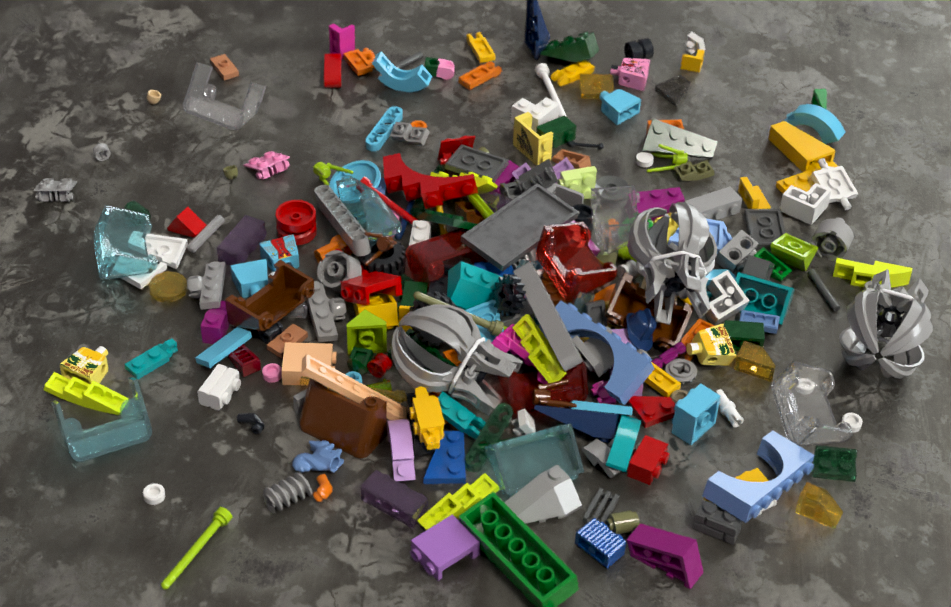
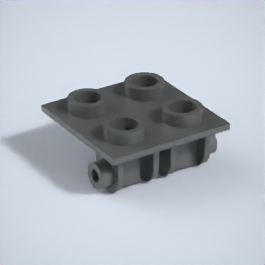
(541, 174)

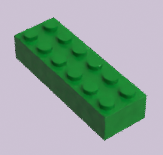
(520, 553)

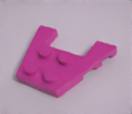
(510, 341)

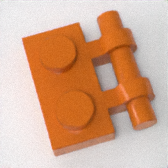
(360, 61)

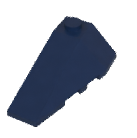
(535, 29)
(590, 422)

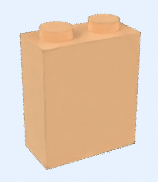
(293, 359)

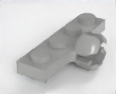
(209, 287)
(325, 312)

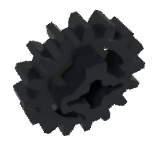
(509, 295)

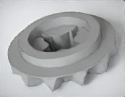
(678, 365)

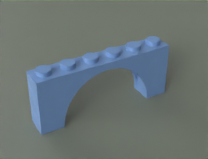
(629, 366)
(748, 498)

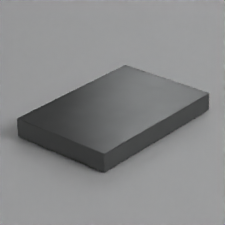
(476, 161)
(764, 226)

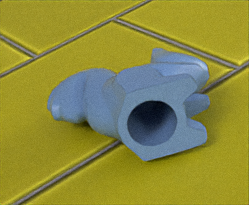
(321, 460)

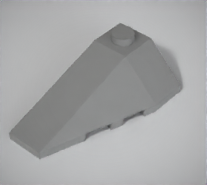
(546, 497)

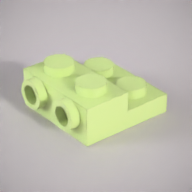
(579, 180)

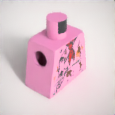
(632, 73)

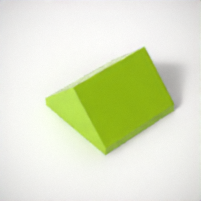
(793, 251)
(367, 332)

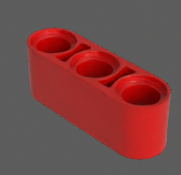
(332, 70)

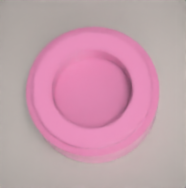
(272, 372)

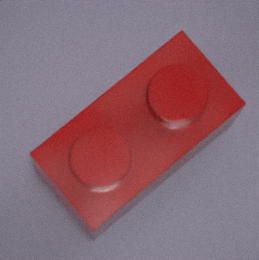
(648, 459)

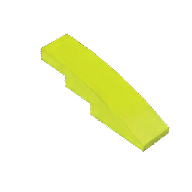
(539, 349)
(87, 395)
(459, 502)

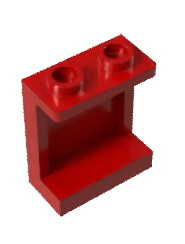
(358, 288)

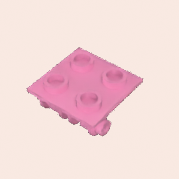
(268, 164)

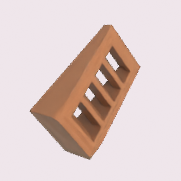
(576, 159)

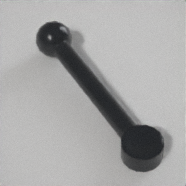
(600, 146)

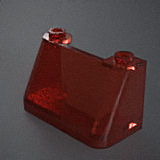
(427, 256)
(570, 261)
(519, 388)

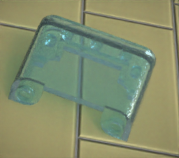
(367, 207)
(122, 244)
(527, 456)

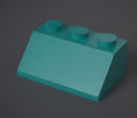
(470, 285)
(765, 295)

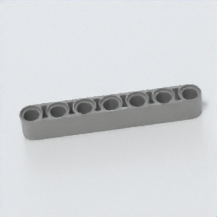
(342, 220)
(548, 317)

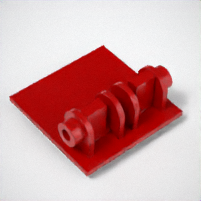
(449, 146)

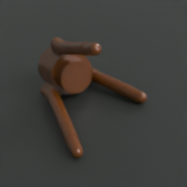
(384, 243)
(542, 397)

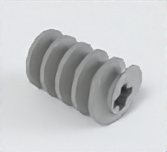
(285, 491)

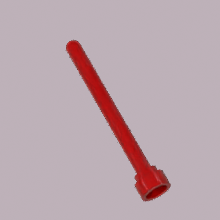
(404, 214)

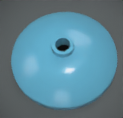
(360, 168)

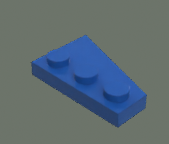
(448, 461)

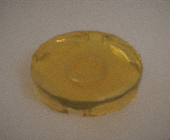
(168, 286)

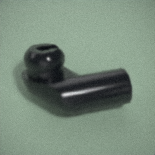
(254, 420)

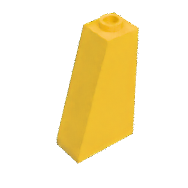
(799, 146)

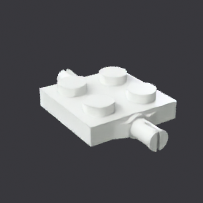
(836, 180)

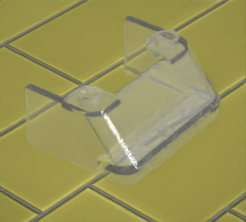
(201, 101)

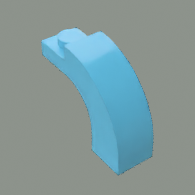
(400, 79)
(818, 118)

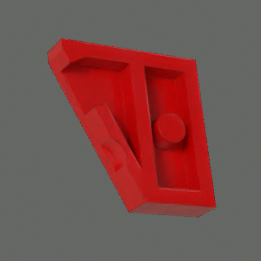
(652, 409)

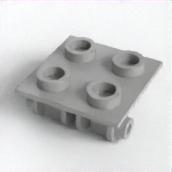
(61, 188)

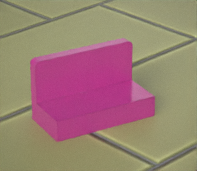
(341, 39)

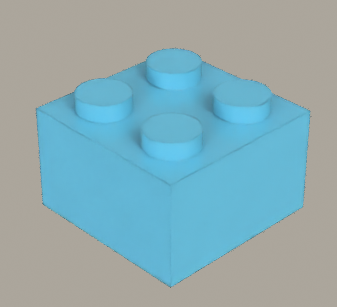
(695, 414)

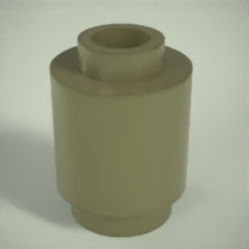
(623, 522)

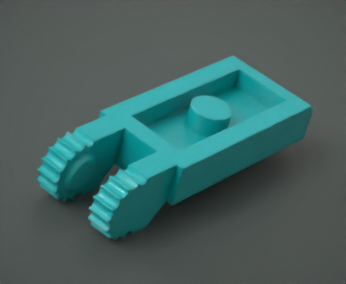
(460, 416)

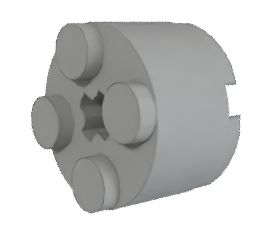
(832, 238)
(337, 268)

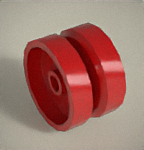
(296, 218)

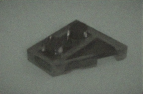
(674, 89)

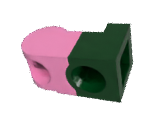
(439, 67)

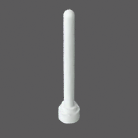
(543, 71)

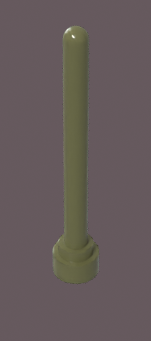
(494, 327)

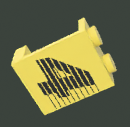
(529, 143)

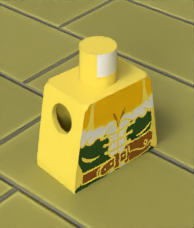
(712, 346)
(86, 365)

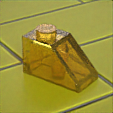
(755, 362)
(819, 506)

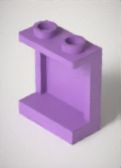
(444, 546)

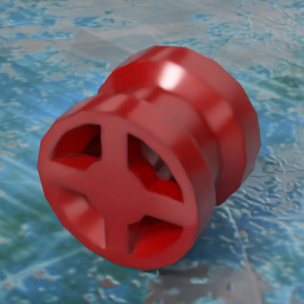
(379, 365)

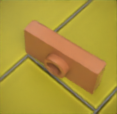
(224, 67)
(292, 335)

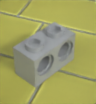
(734, 250)

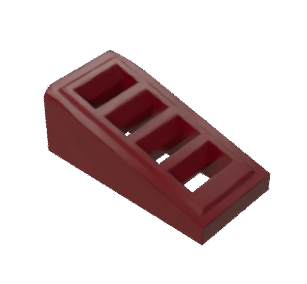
(240, 362)

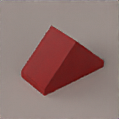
(187, 223)

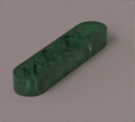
(486, 436)

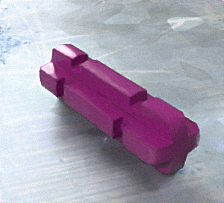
(669, 355)

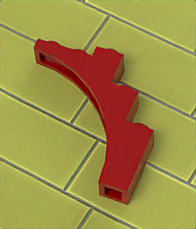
(430, 188)

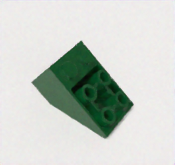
(573, 48)

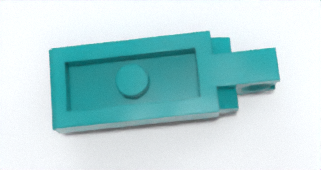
(151, 359)

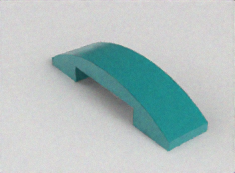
(623, 443)

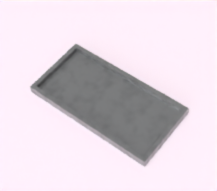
(517, 226)

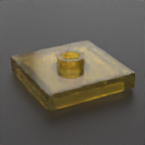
(594, 84)

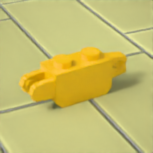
(428, 418)

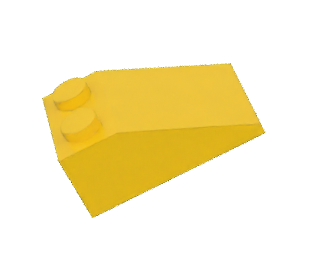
(382, 306)

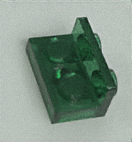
(835, 463)

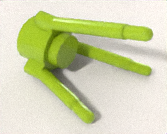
(678, 158)
(324, 171)

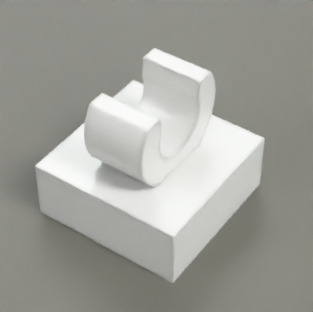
(694, 43)
(523, 423)

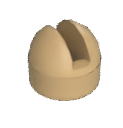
(153, 96)

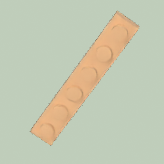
(347, 386)

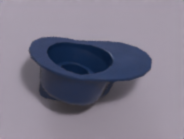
(640, 329)

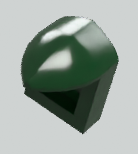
(359, 359)

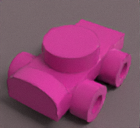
(604, 397)

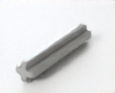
(205, 233)

